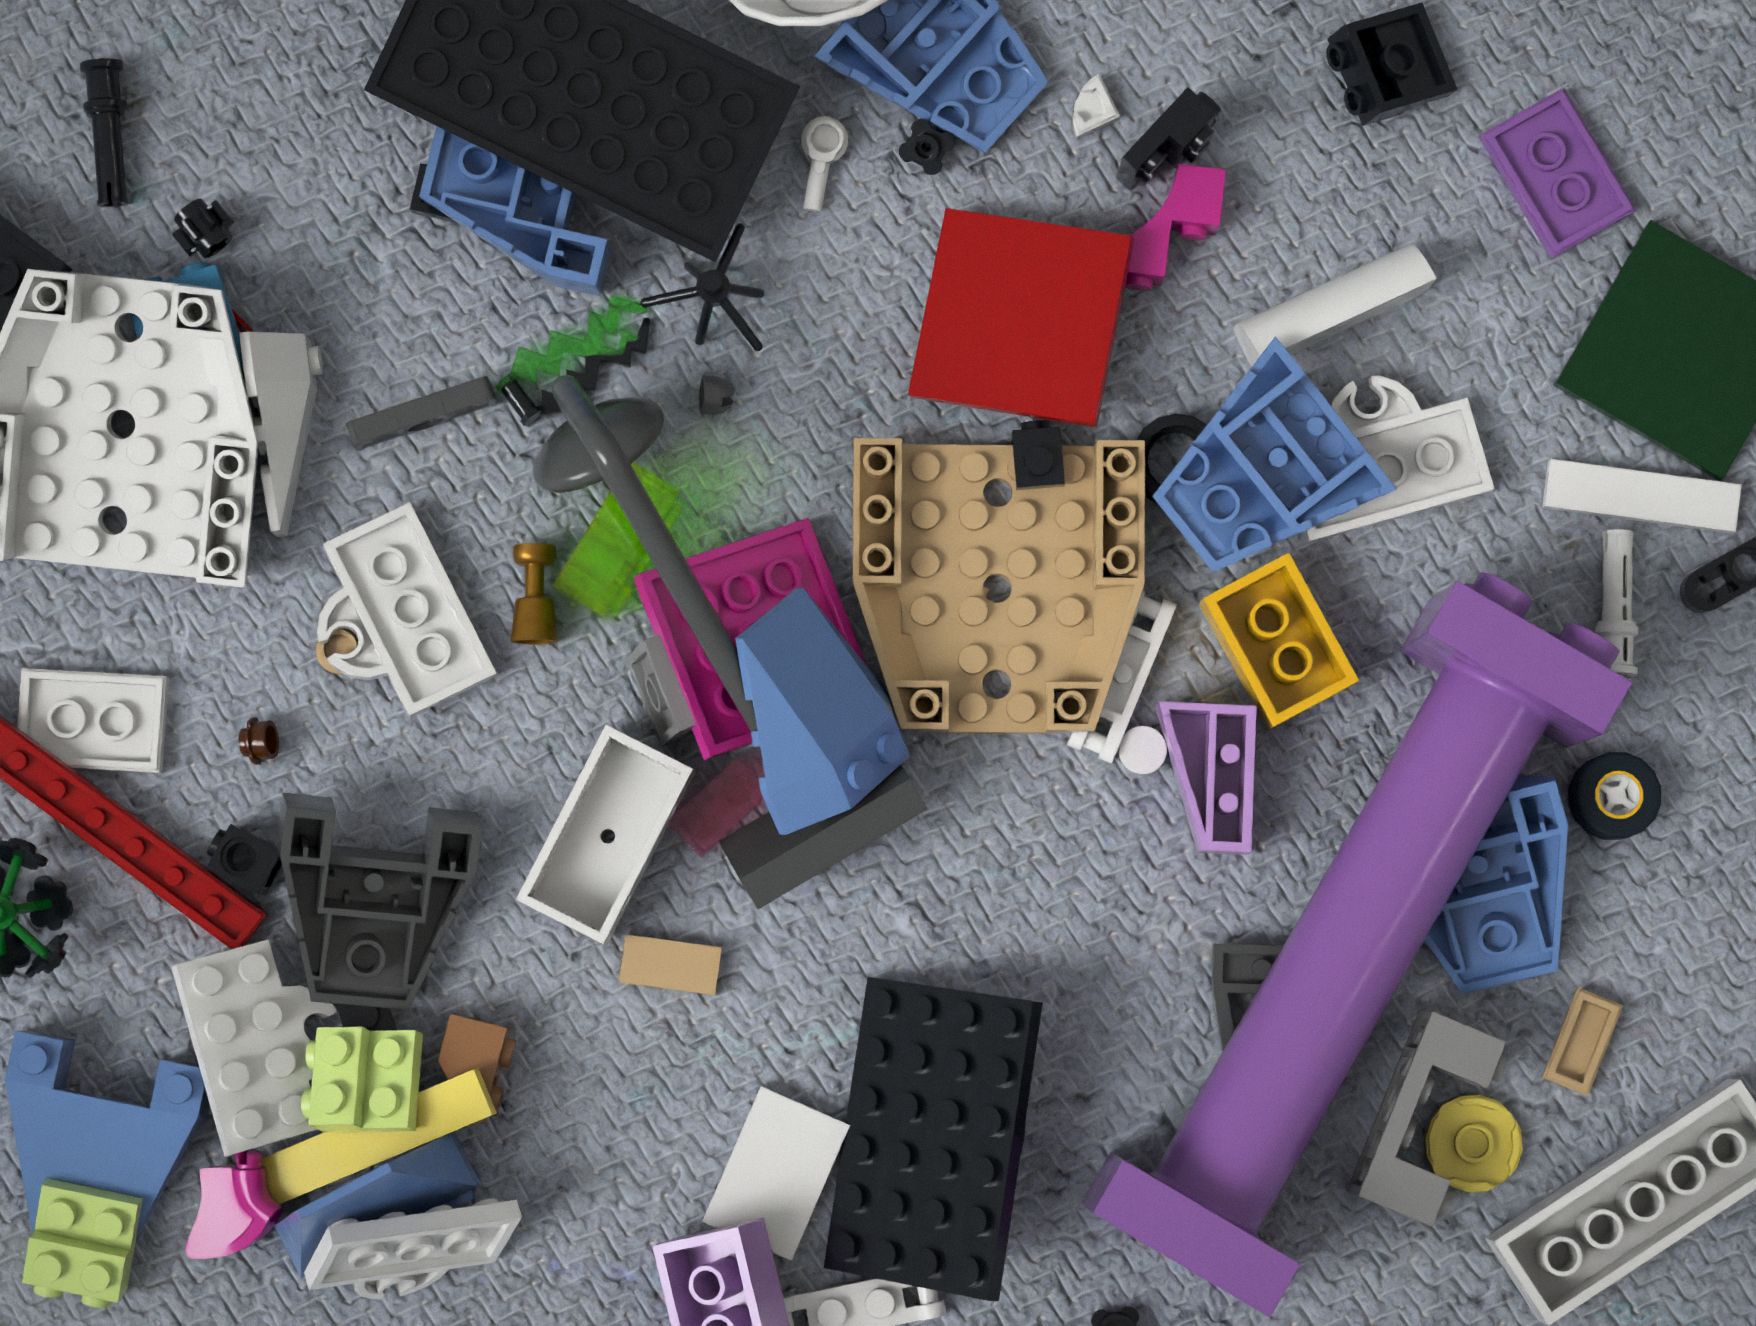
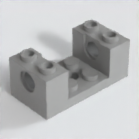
(1446, 1048)

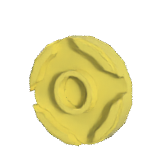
(1473, 1143)

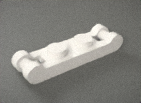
(1129, 679)
(864, 1304)

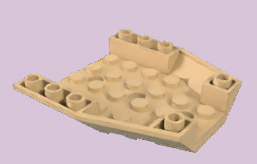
(934, 540)

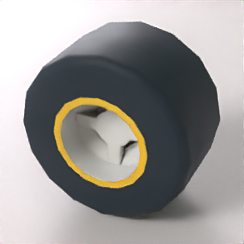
(1627, 784)

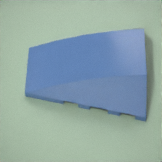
(941, 62)
(1267, 466)

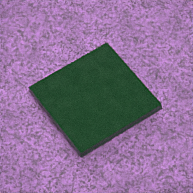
(1673, 352)

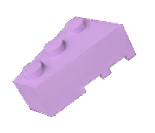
(1214, 770)

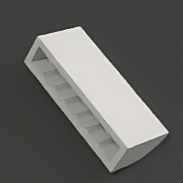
(1338, 303)

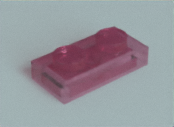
(718, 807)

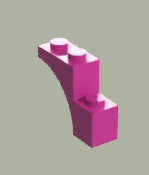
(1190, 208)

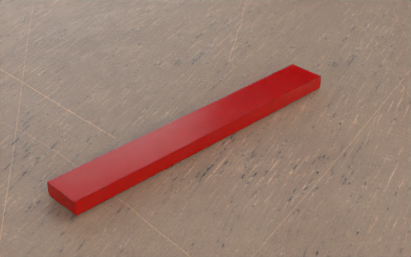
(126, 839)

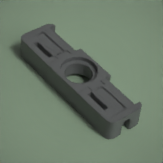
(421, 413)

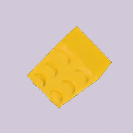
(1278, 641)

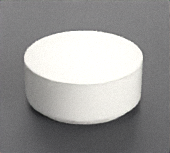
(1142, 750)

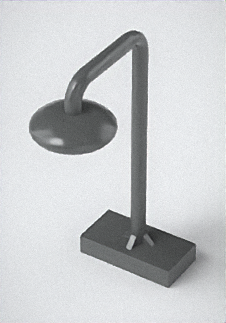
(600, 445)

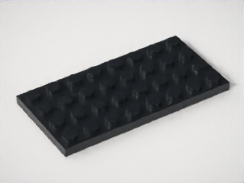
(594, 104)

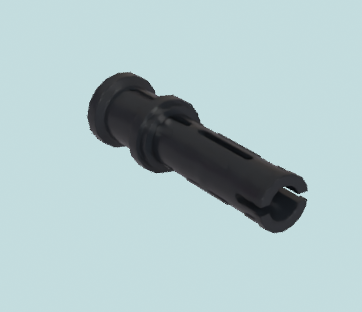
(105, 109)

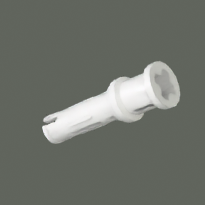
(1617, 599)

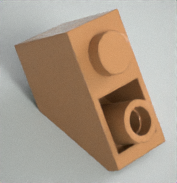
(474, 1045)

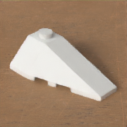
(283, 384)

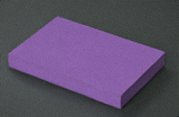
(1557, 173)

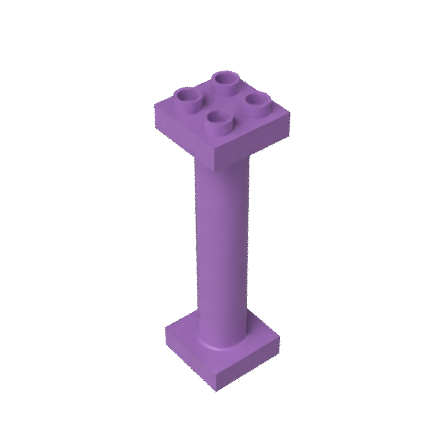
(1361, 930)

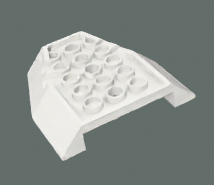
(194, 441)

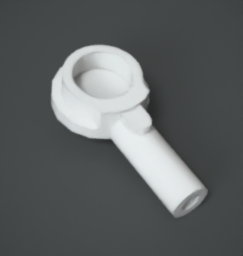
(823, 142)

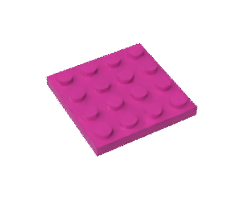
(742, 585)

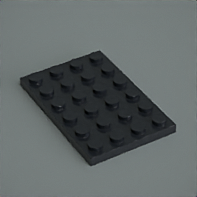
(933, 1137)

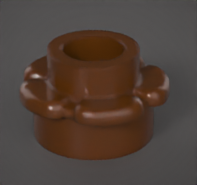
(259, 740)

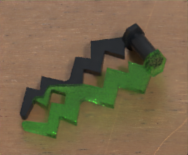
(589, 348)

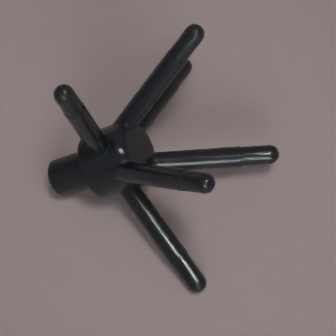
(714, 290)

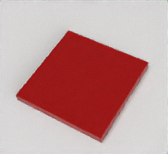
(1021, 317)

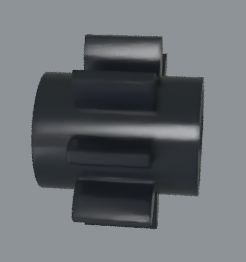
(203, 228)

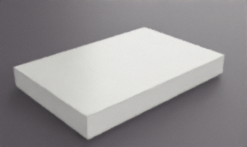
(96, 718)
(777, 1169)

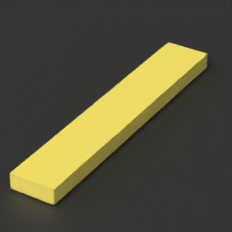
(340, 1154)

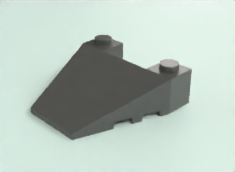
(370, 914)

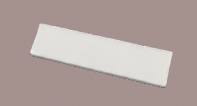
(1641, 496)

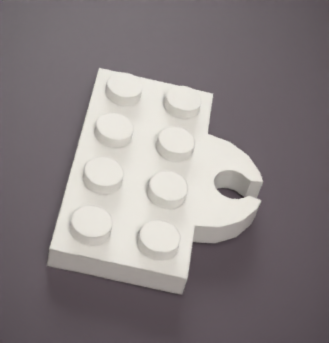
(1425, 453)
(401, 614)
(249, 1043)
(410, 1248)

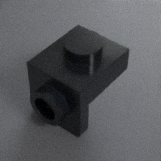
(1037, 456)

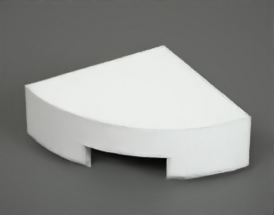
(1093, 108)

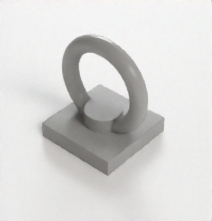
(660, 690)

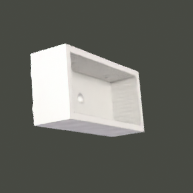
(620, 790)

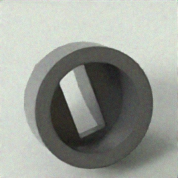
(714, 395)

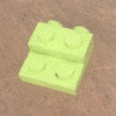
(363, 1080)
(82, 1243)

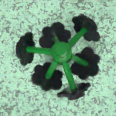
(47, 908)

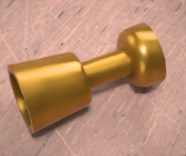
(534, 614)

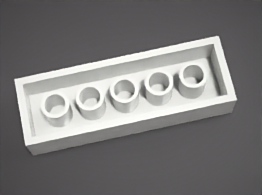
(1632, 1203)

